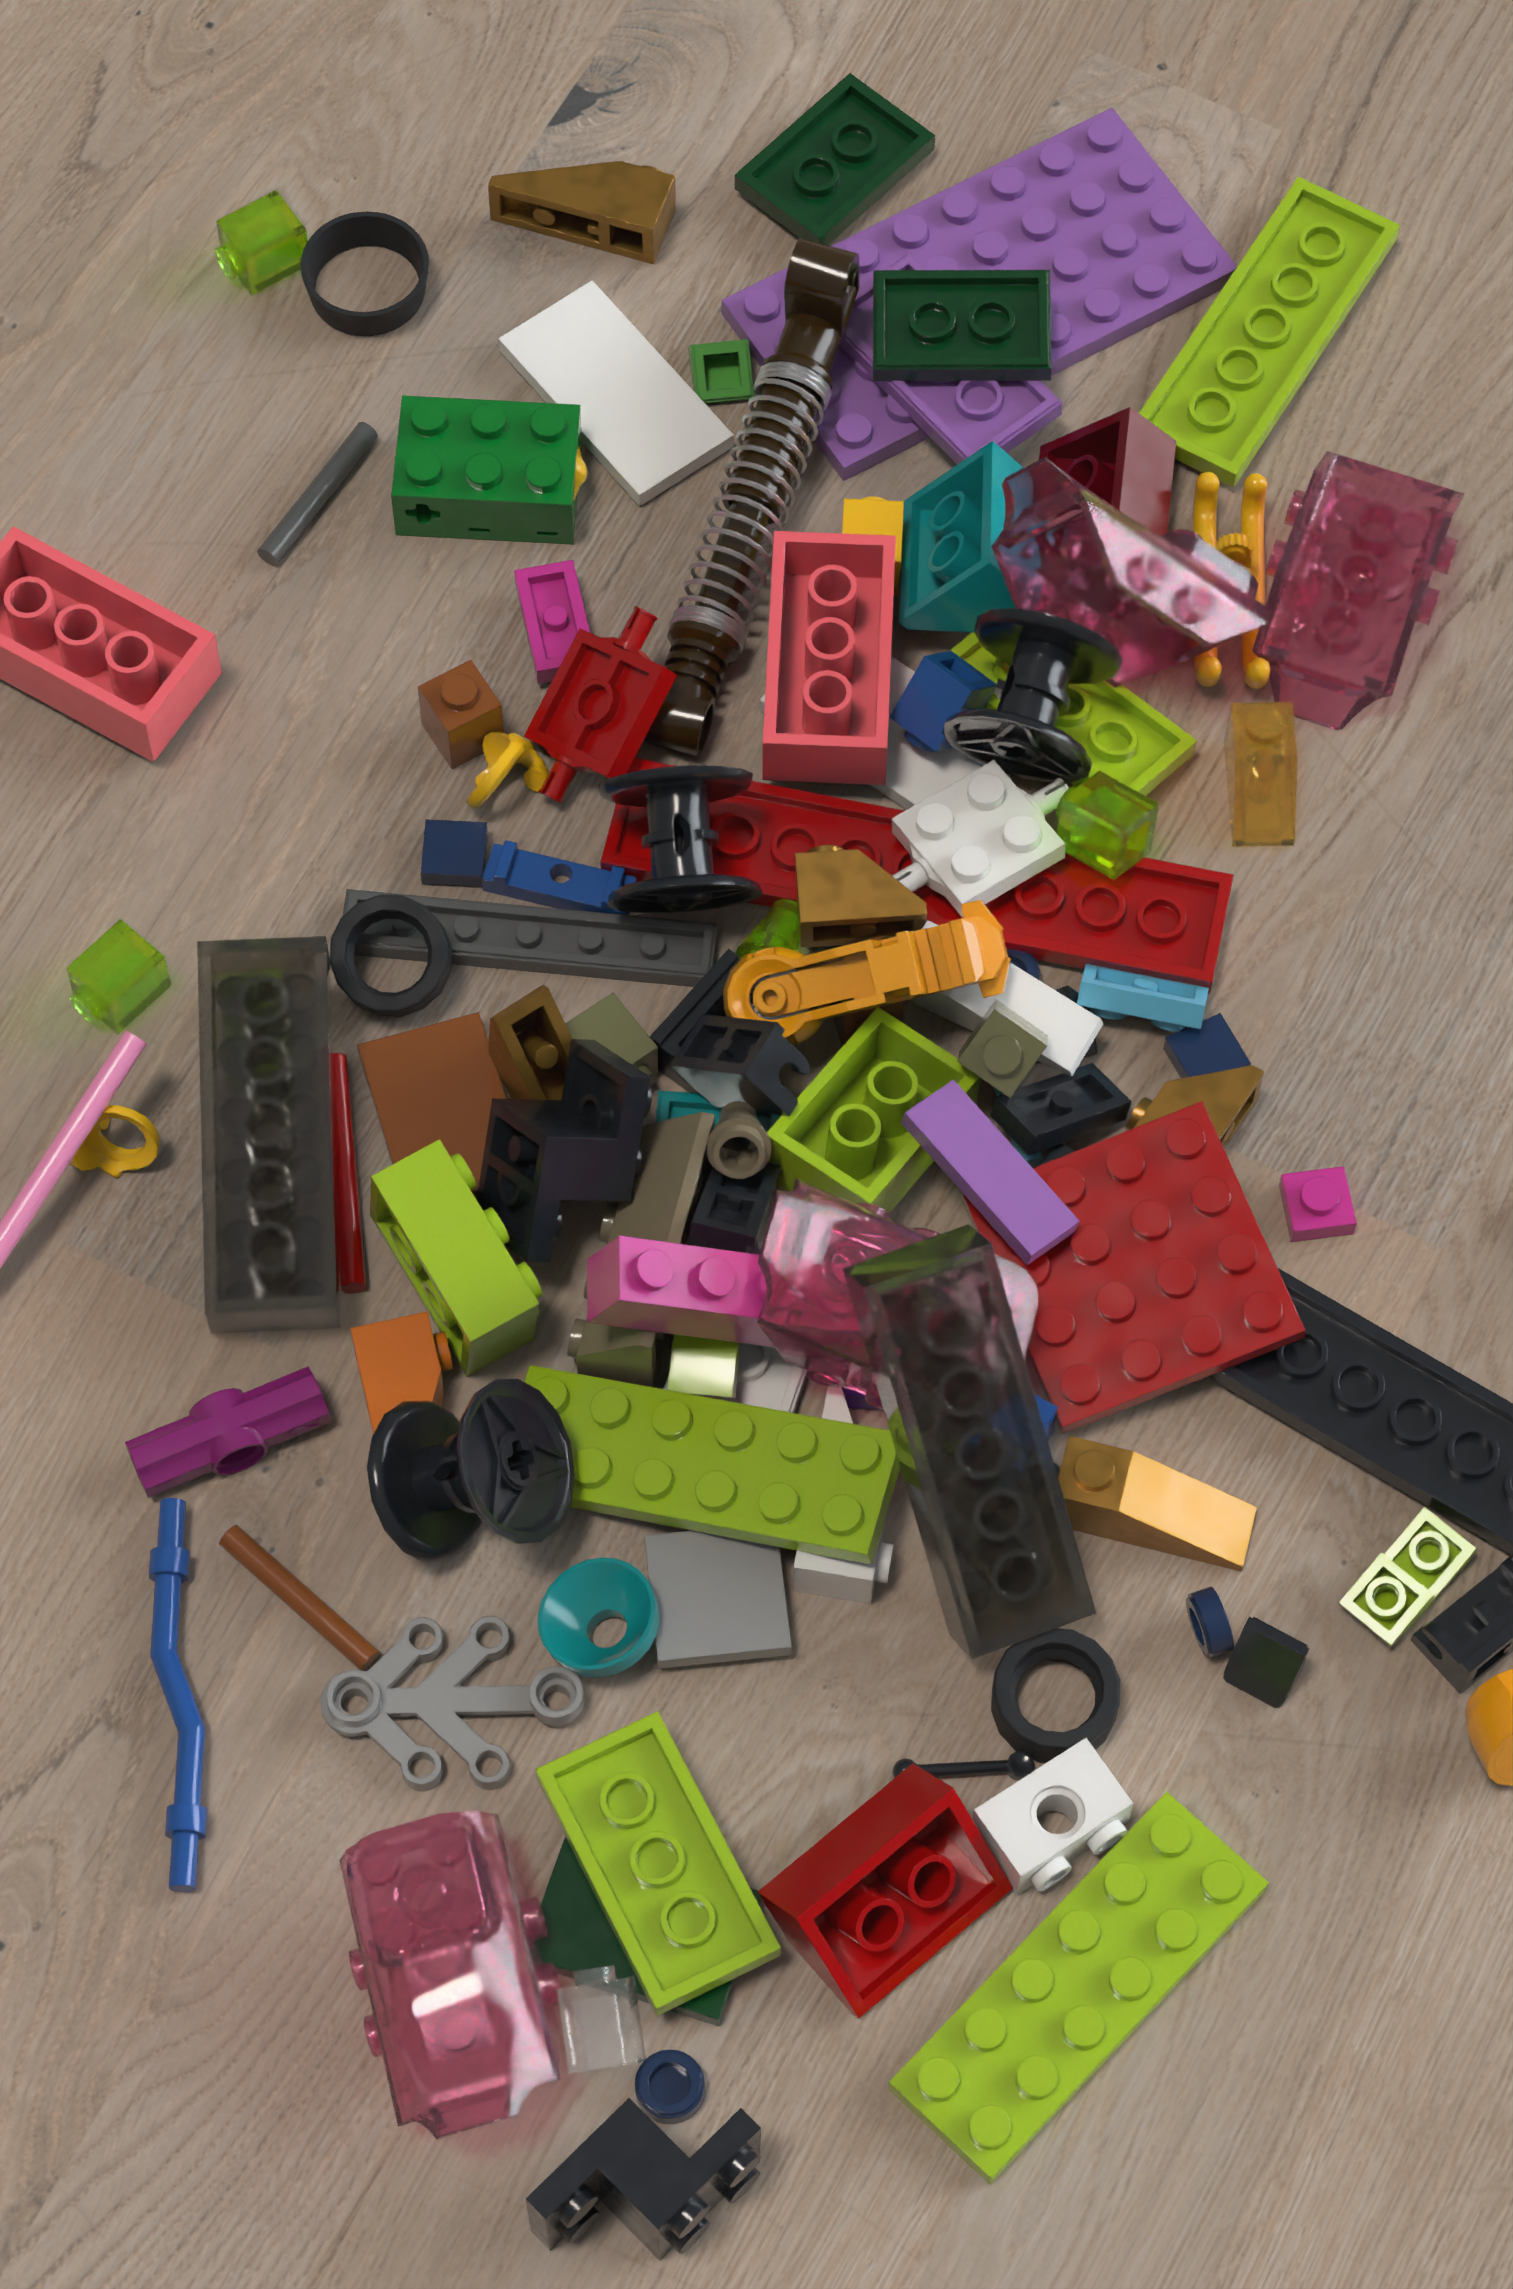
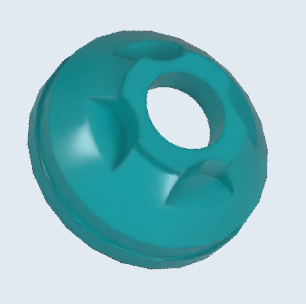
(583, 1599)

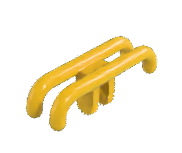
(1243, 548)

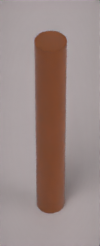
(299, 1598)

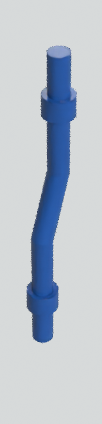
(186, 1817)

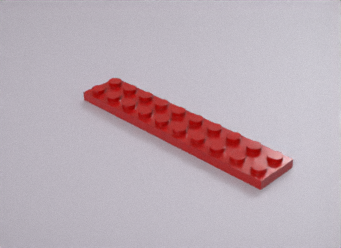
(1146, 922)

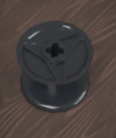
(1042, 659)
(680, 838)
(495, 1466)

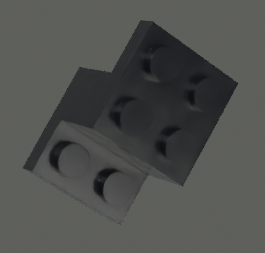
(564, 1147)
(645, 2181)

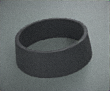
(365, 230)

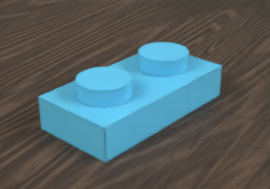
(1123, 993)

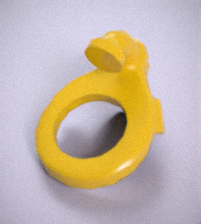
(501, 755)
(112, 1159)

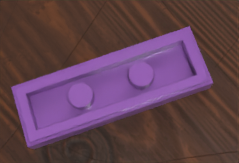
(990, 1172)

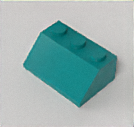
(948, 544)

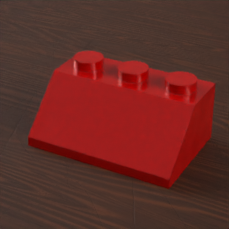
(886, 1888)

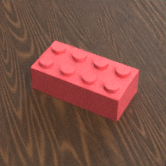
(99, 647)
(829, 658)

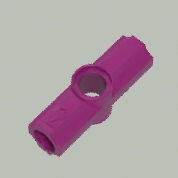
(228, 1431)

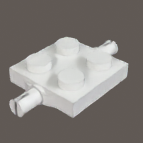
(979, 837)

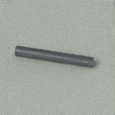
(317, 493)

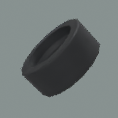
(373, 911)
(1063, 1646)

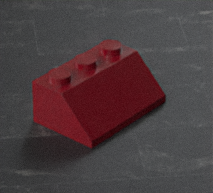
(1123, 463)

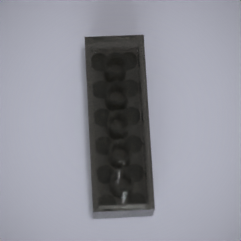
(268, 1135)
(970, 1440)

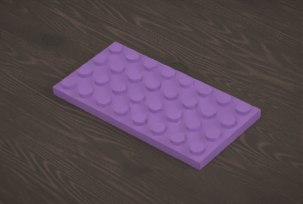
(1077, 205)

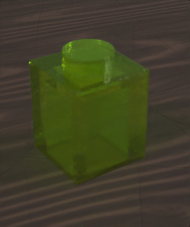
(261, 242)
(1106, 824)
(117, 977)

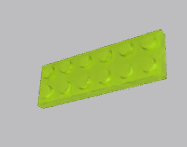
(1268, 328)
(724, 1465)
(1077, 1987)

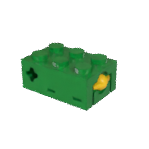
(487, 470)

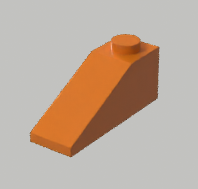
(400, 1363)

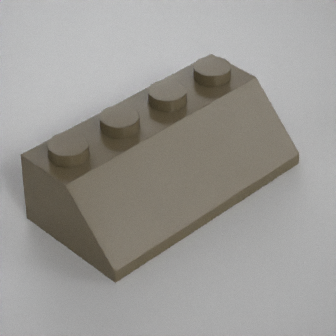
(659, 1210)

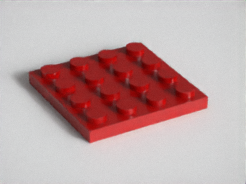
(1156, 1277)

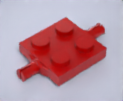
(599, 705)

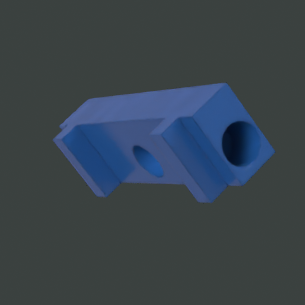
(531, 877)

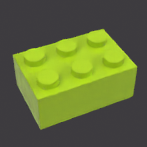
(850, 1116)
(455, 1256)

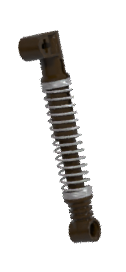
(789, 392)

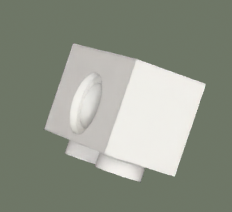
(1071, 1784)

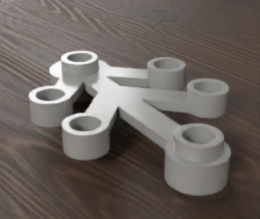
(441, 1701)

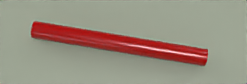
(349, 1218)

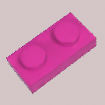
(550, 613)

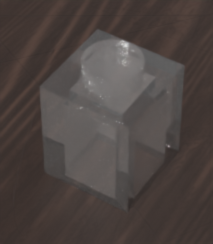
(601, 2020)

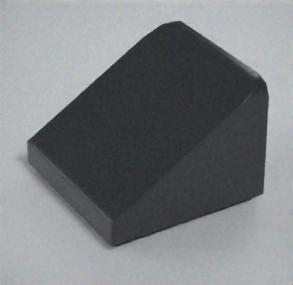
(1265, 1662)

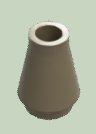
(738, 1142)

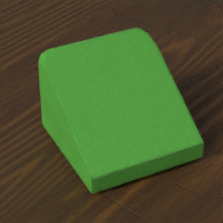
(721, 371)

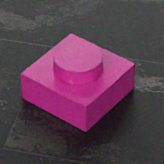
(1317, 1204)

